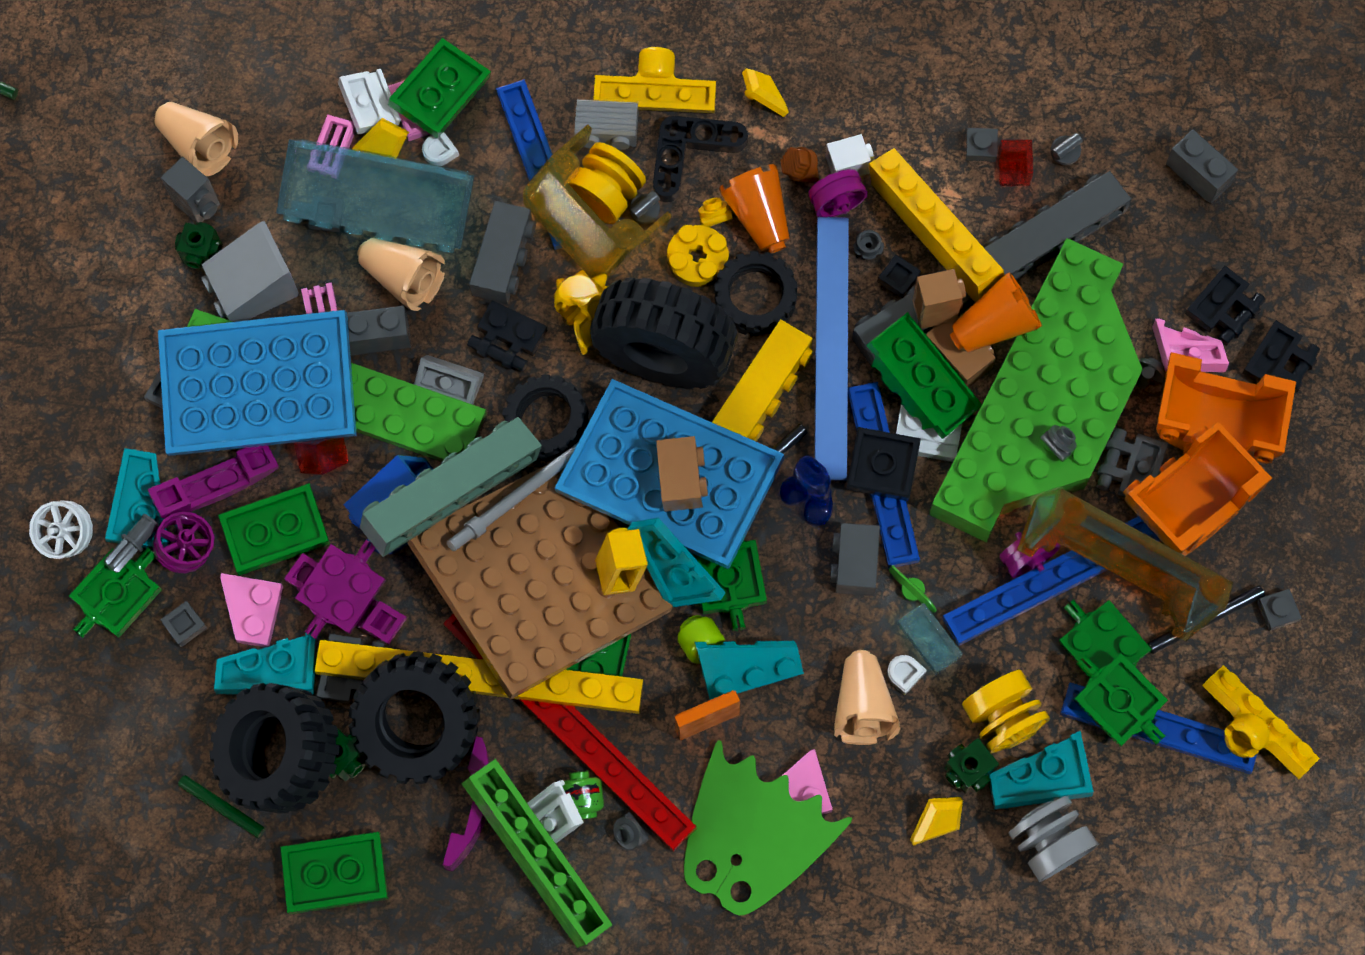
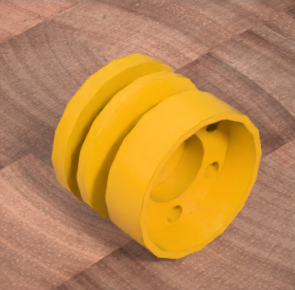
(607, 181)
(1007, 714)

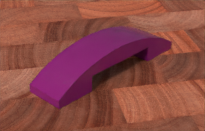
(214, 483)
(377, 621)
(461, 845)

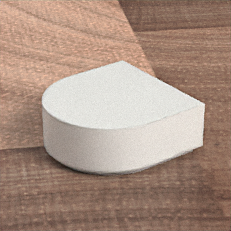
(439, 150)
(904, 673)

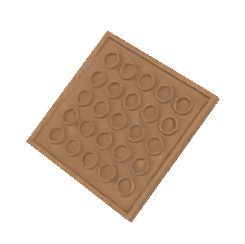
(533, 585)

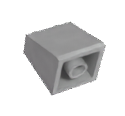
(249, 276)

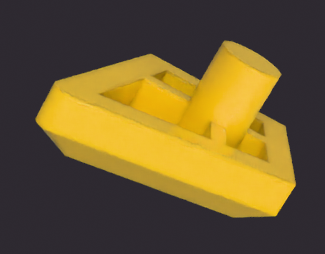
(764, 90)
(383, 139)
(938, 818)

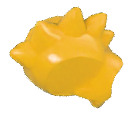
(577, 302)

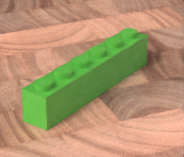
(537, 854)

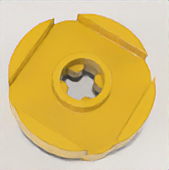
(697, 238)

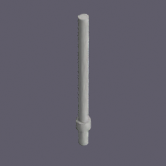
(477, 525)

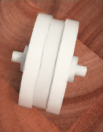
(60, 529)

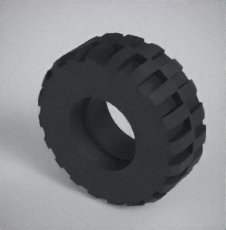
(663, 333)

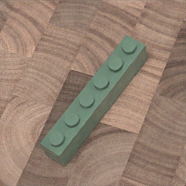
(449, 486)

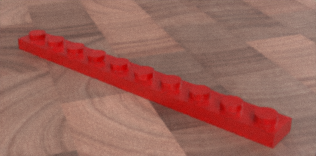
(603, 761)

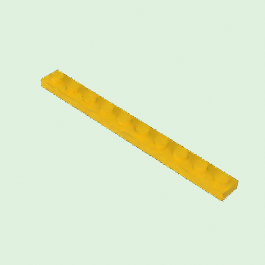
(564, 688)

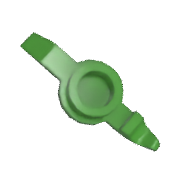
(912, 588)

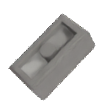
(448, 379)

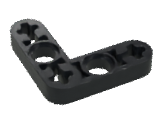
(679, 143)

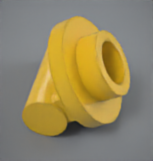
(714, 212)

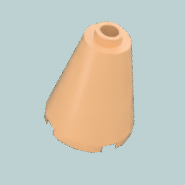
(197, 136)
(403, 270)
(864, 702)

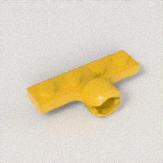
(657, 87)
(1257, 725)

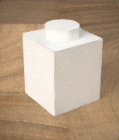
(849, 154)

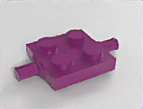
(340, 589)

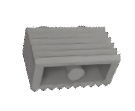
(610, 121)

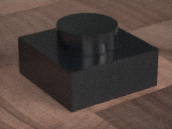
(899, 276)

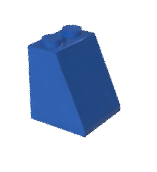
(397, 472)

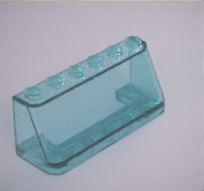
(375, 194)

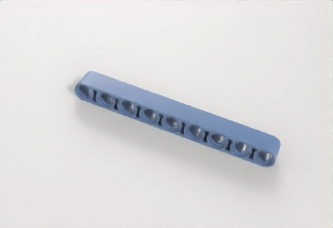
(831, 345)

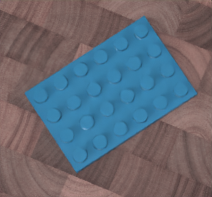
(256, 383)
(619, 471)

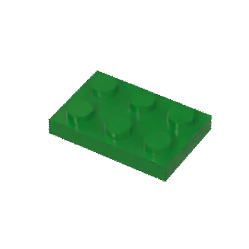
(439, 88)
(274, 529)
(334, 873)

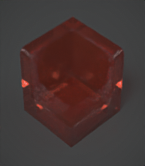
(1015, 162)
(321, 455)

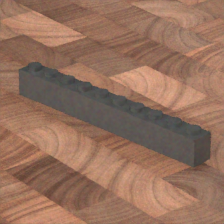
(1023, 247)

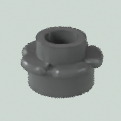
(871, 237)

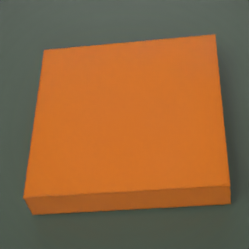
(707, 715)

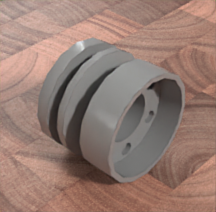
(1053, 838)

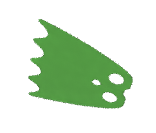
(758, 823)

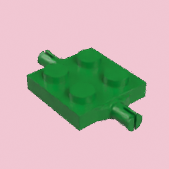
(741, 583)
(113, 597)
(1102, 636)
(1120, 699)

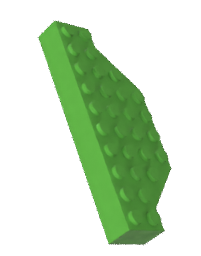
(1062, 374)

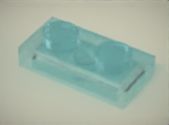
(929, 638)

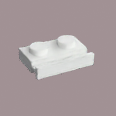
(367, 99)
(931, 443)
(556, 811)

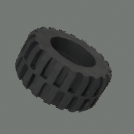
(241, 742)
(385, 747)

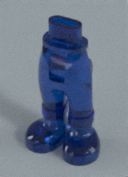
(809, 479)

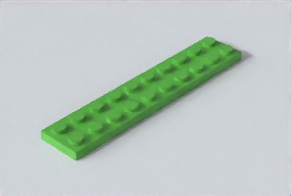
(402, 411)

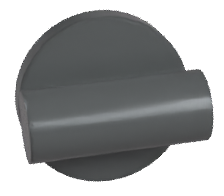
(1066, 149)
(645, 208)
(1151, 370)
(1060, 441)
(629, 832)

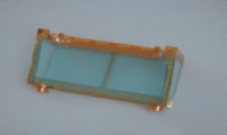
(1189, 590)

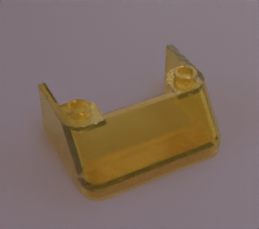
(575, 223)

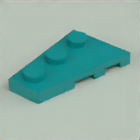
(131, 496)
(674, 568)
(285, 664)
(747, 666)
(1044, 777)

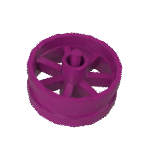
(837, 193)
(183, 542)
(1020, 563)

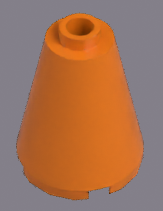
(759, 207)
(995, 317)

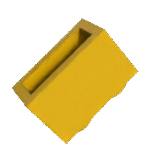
(621, 561)

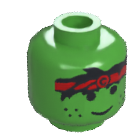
(586, 793)

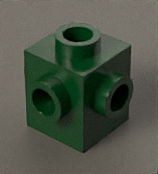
(197, 244)
(976, 757)
(348, 761)

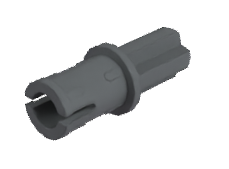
(131, 543)

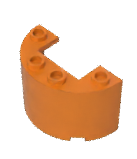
(1250, 412)
(1198, 490)

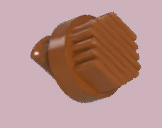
(800, 164)

